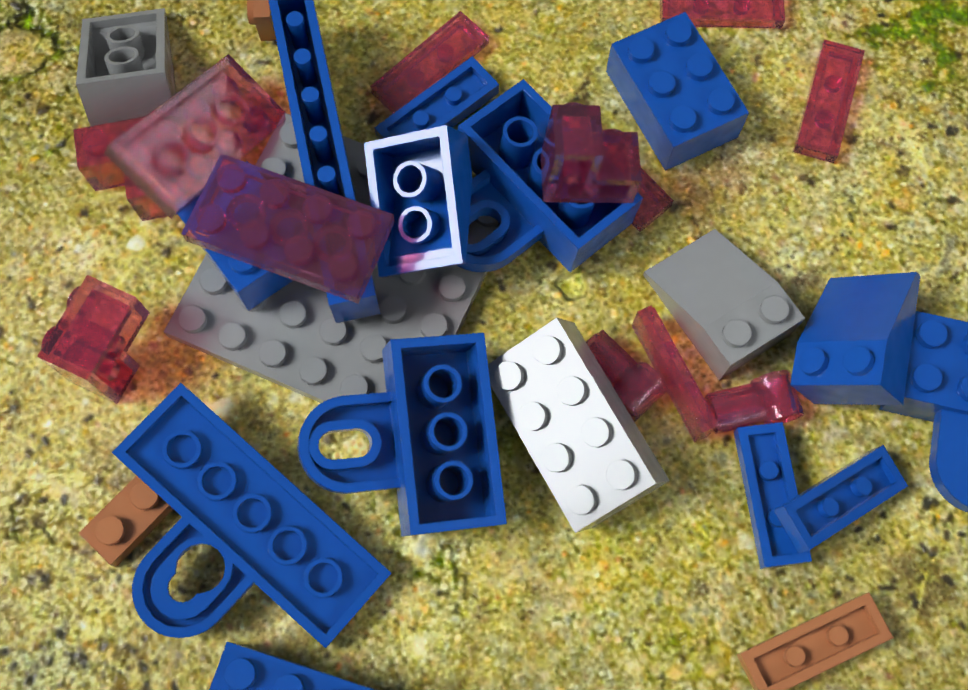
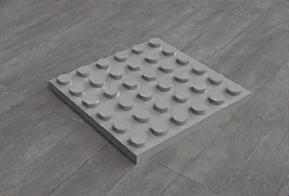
(293, 331)

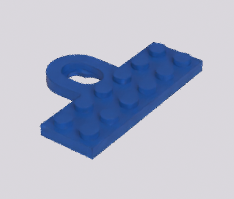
(251, 516)

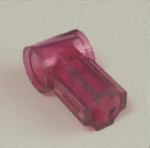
(634, 382)
(762, 401)

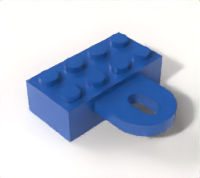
(506, 157)
(939, 394)
(425, 436)

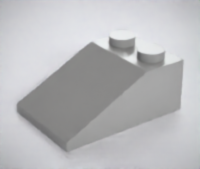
(124, 65)
(723, 302)

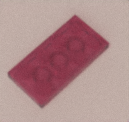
(182, 139)
(289, 228)

